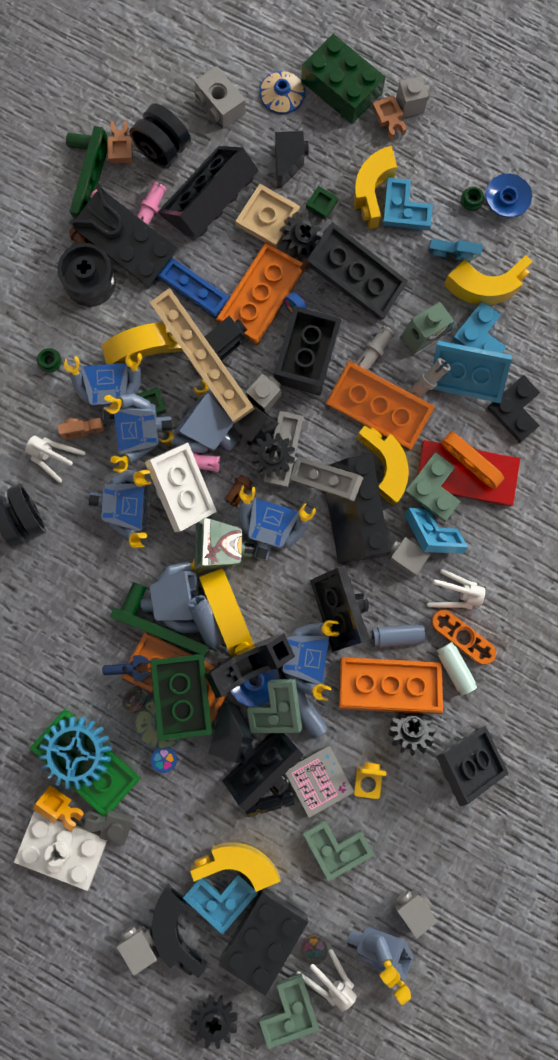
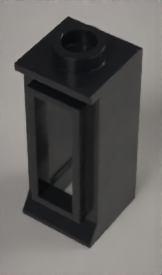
(226, 337)

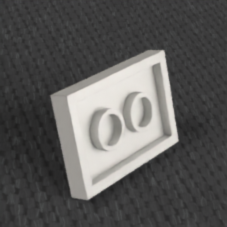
(180, 487)
(60, 852)

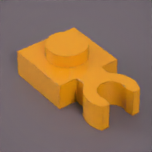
(55, 806)

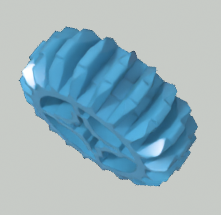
(72, 764)

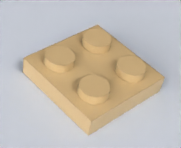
(266, 215)

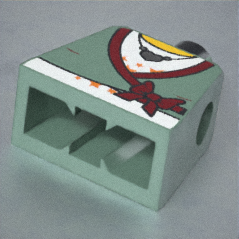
(430, 326)
(219, 545)

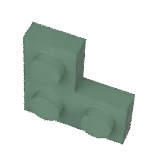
(427, 488)
(282, 714)
(336, 856)
(295, 1019)

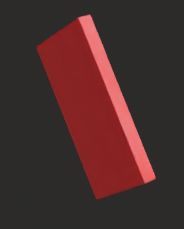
(466, 484)

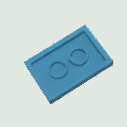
(473, 371)

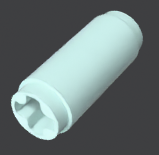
(456, 668)

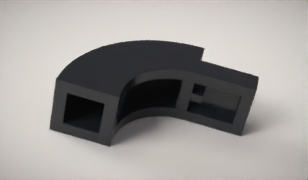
(249, 663)
(167, 936)

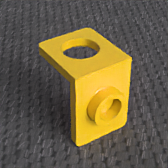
(369, 770)

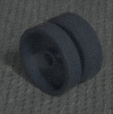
(160, 135)
(86, 274)
(19, 516)

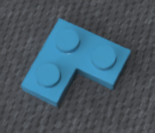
(401, 212)
(461, 249)
(476, 328)
(431, 536)
(223, 907)

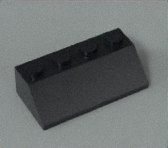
(209, 190)
(359, 524)

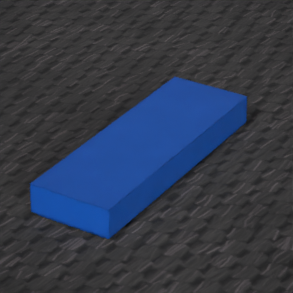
(193, 288)

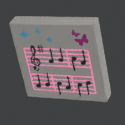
(319, 781)

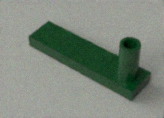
(92, 166)
(128, 612)

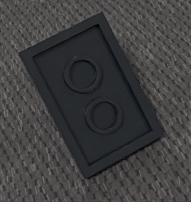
(340, 604)
(472, 765)
(263, 770)

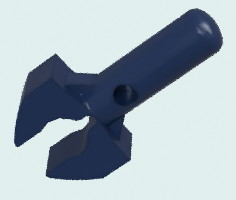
(119, 669)

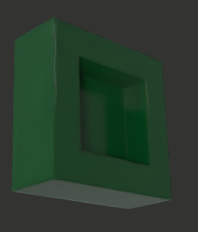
(322, 203)
(155, 398)

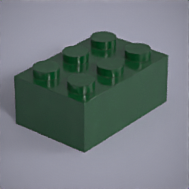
(342, 78)
(180, 697)

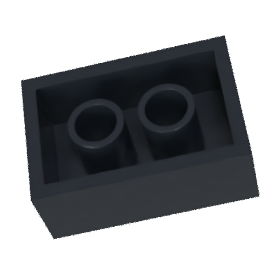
(307, 350)
(263, 940)

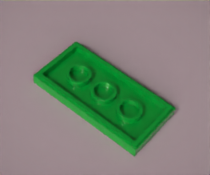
(112, 785)

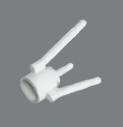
(41, 449)
(469, 593)
(340, 992)

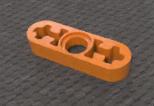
(472, 460)
(474, 654)

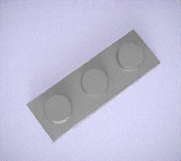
(288, 427)
(326, 478)

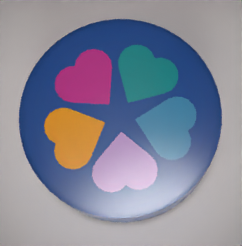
(292, 300)
(164, 760)

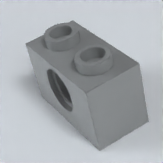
(216, 85)

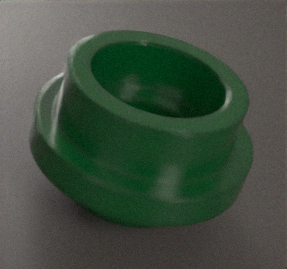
(475, 193)
(46, 354)

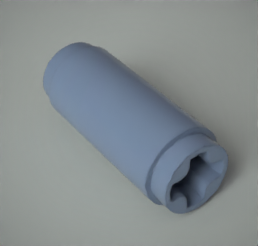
(205, 621)
(398, 635)
(310, 718)

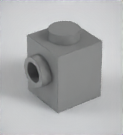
(412, 96)
(265, 392)
(408, 556)
(415, 912)
(138, 949)

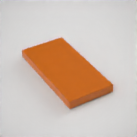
(262, 291)
(380, 404)
(155, 648)
(390, 685)

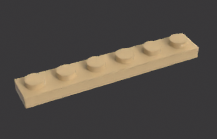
(202, 355)

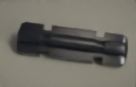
(271, 803)

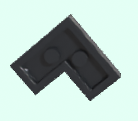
(511, 409)

